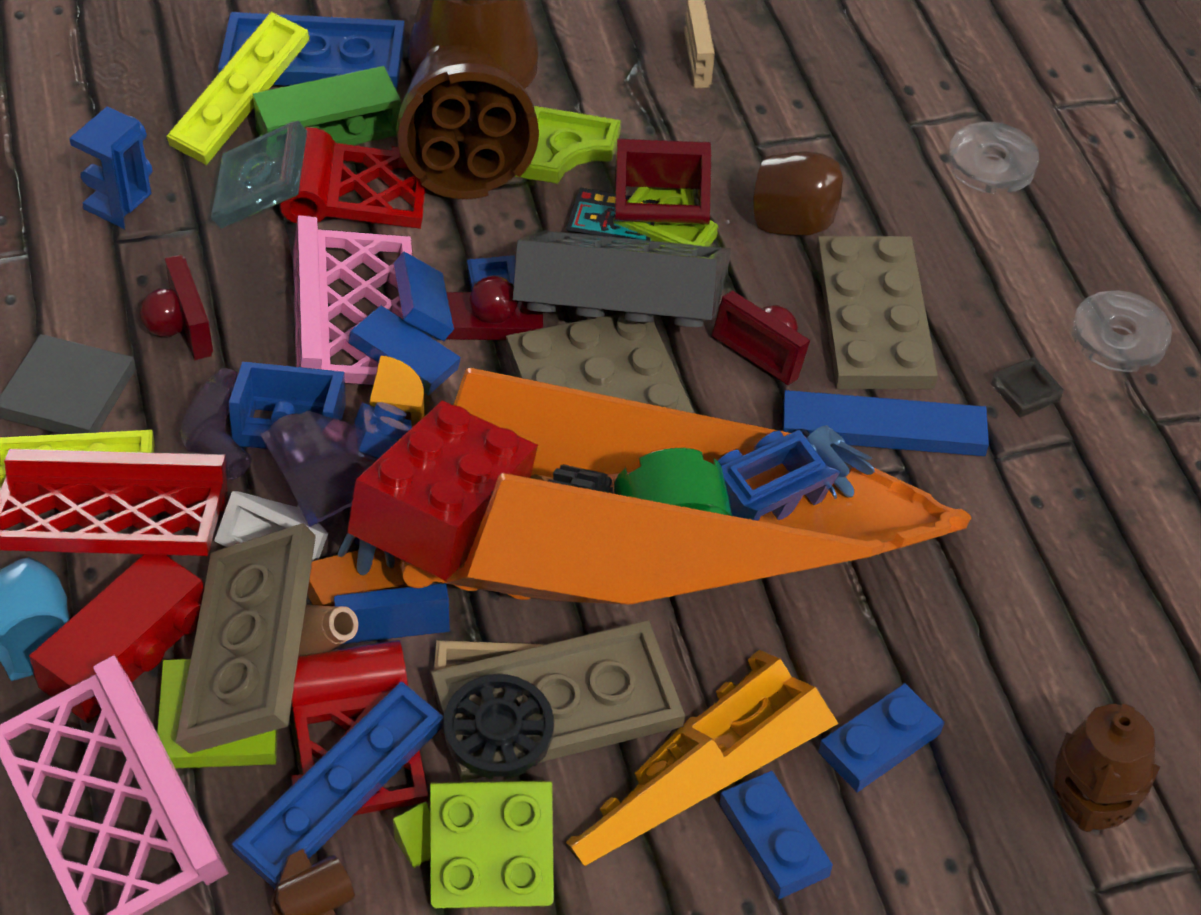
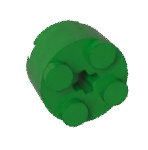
(677, 479)

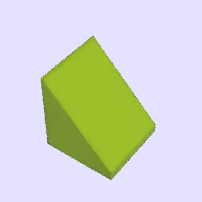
(413, 834)

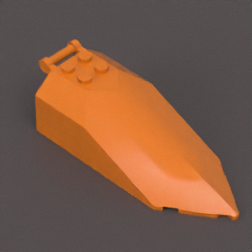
(629, 550)

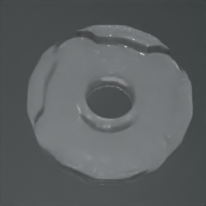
(1015, 150)
(1125, 310)

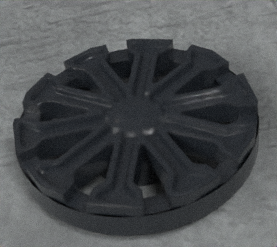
(498, 726)

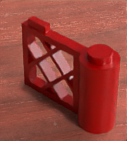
(322, 184)
(346, 686)

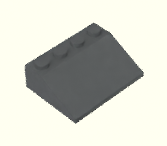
(620, 276)

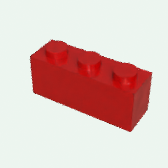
(130, 619)

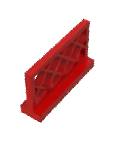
(99, 481)

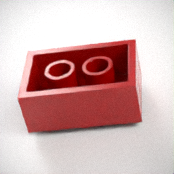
(435, 487)

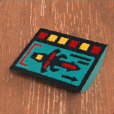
(595, 214)

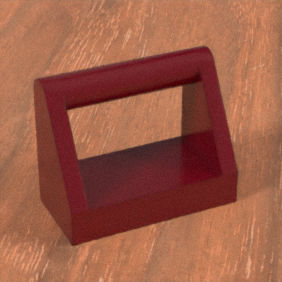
(663, 166)

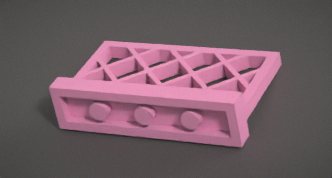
(314, 294)
(154, 772)

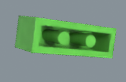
(346, 106)

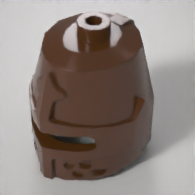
(1110, 763)

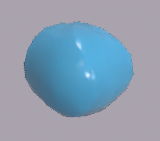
(30, 613)

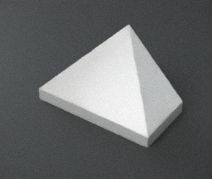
(254, 517)

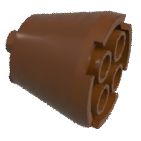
(492, 26)
(465, 124)

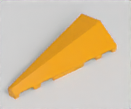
(732, 738)

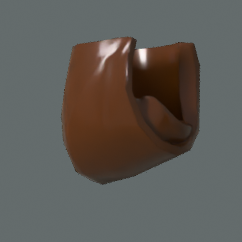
(797, 193)

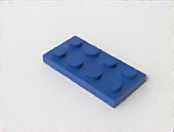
(334, 46)

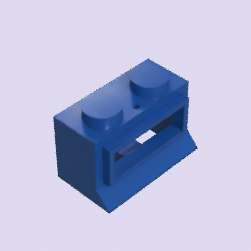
(125, 170)
(284, 392)
(806, 476)

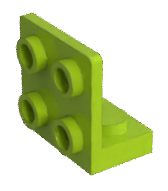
(491, 844)

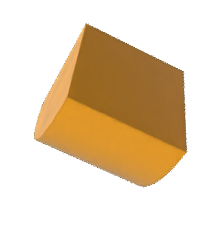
(400, 387)

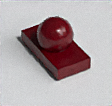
(178, 308)
(490, 312)
(762, 336)

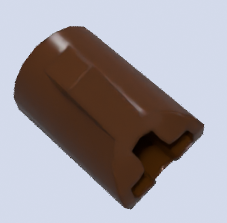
(311, 888)

